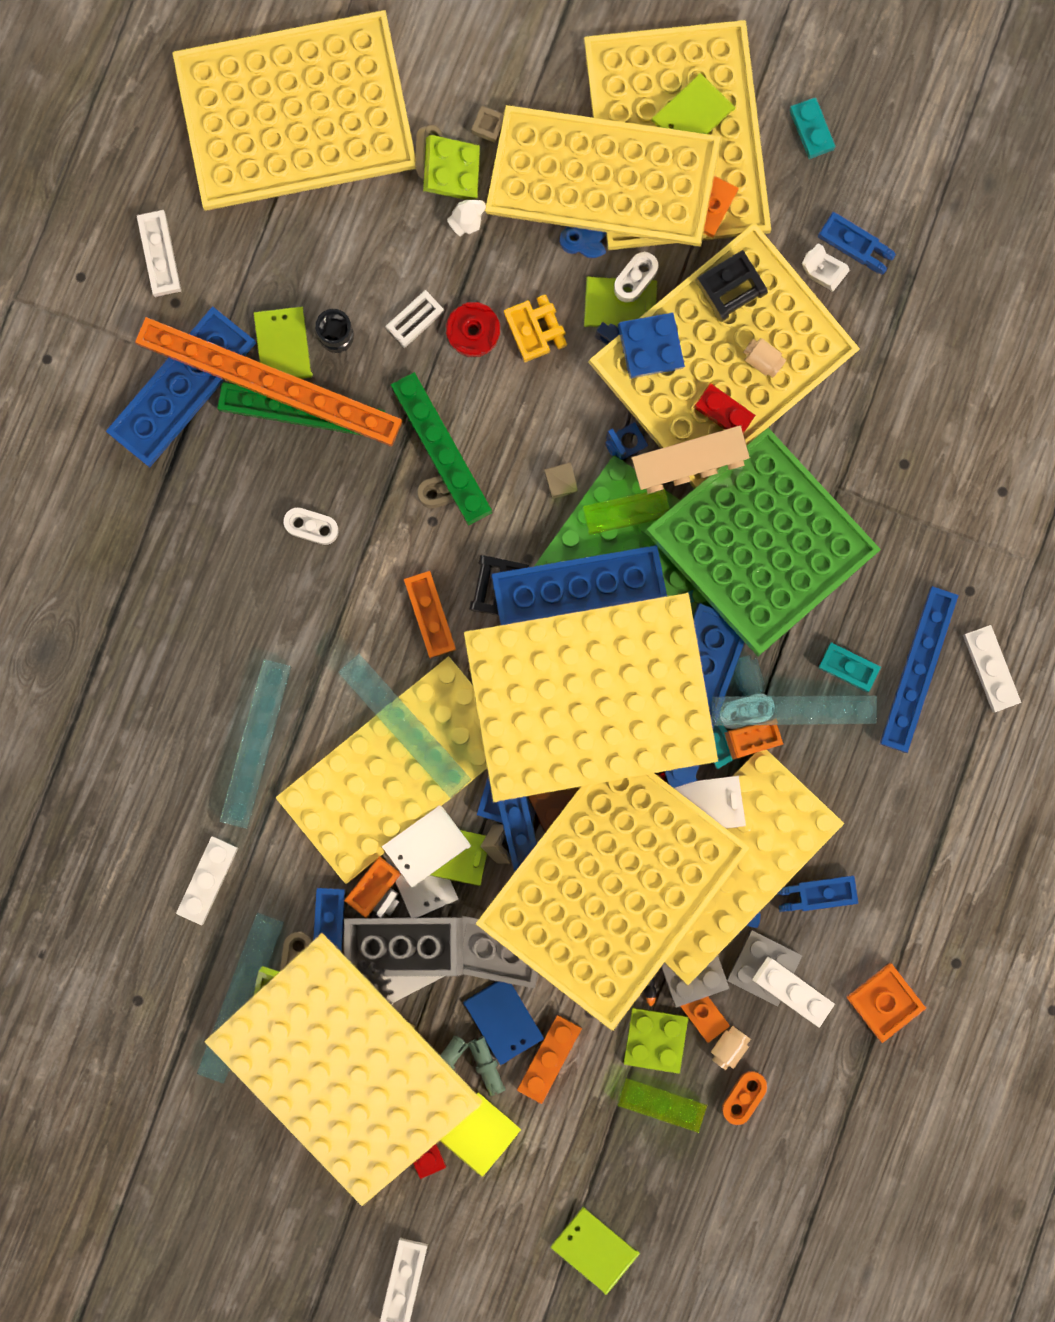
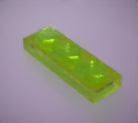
(625, 511)
(662, 1105)

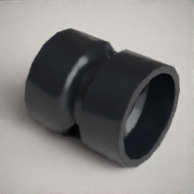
(334, 330)

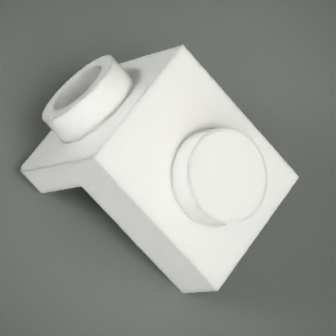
(824, 268)

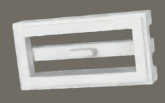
(422, 326)

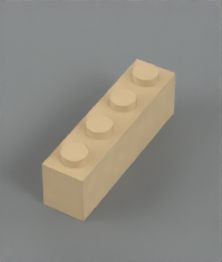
(690, 458)

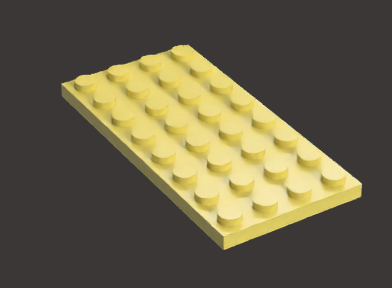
(603, 175)
(375, 786)
(783, 833)

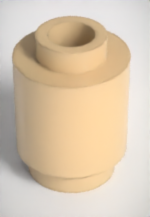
(764, 357)
(730, 1048)

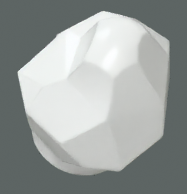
(467, 216)

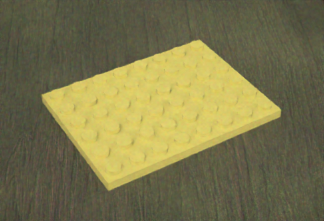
(644, 70)
(294, 110)
(713, 350)
(590, 697)
(613, 890)
(343, 1070)

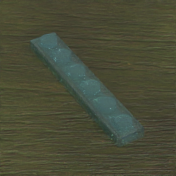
(794, 710)
(404, 725)
(255, 744)
(255, 954)

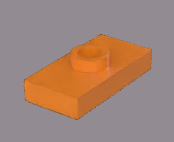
(720, 201)
(752, 739)
(372, 887)
(706, 1018)

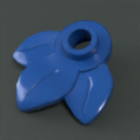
(587, 242)

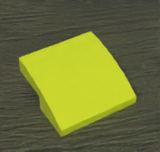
(481, 1137)

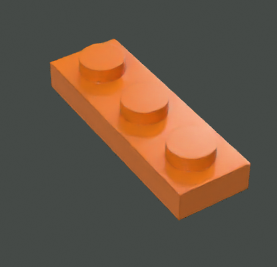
(430, 614)
(549, 1059)

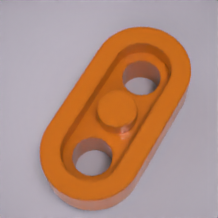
(745, 1098)

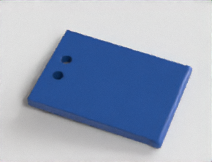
(503, 1020)

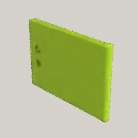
(695, 108)
(605, 307)
(283, 341)
(461, 866)
(595, 1250)

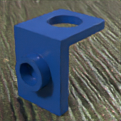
(615, 445)

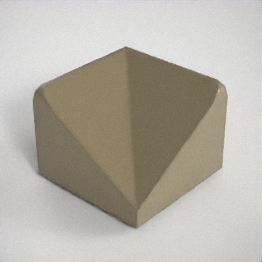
(560, 480)
(496, 845)

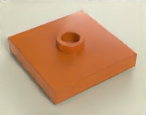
(886, 1002)

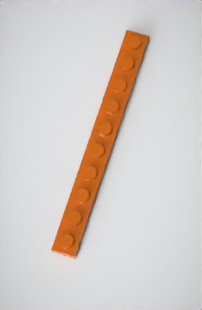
(268, 381)

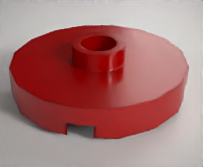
(473, 315)

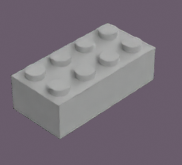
(406, 945)

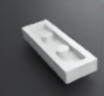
(159, 253)
(991, 668)
(207, 880)
(793, 992)
(404, 1281)

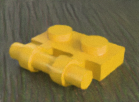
(527, 331)

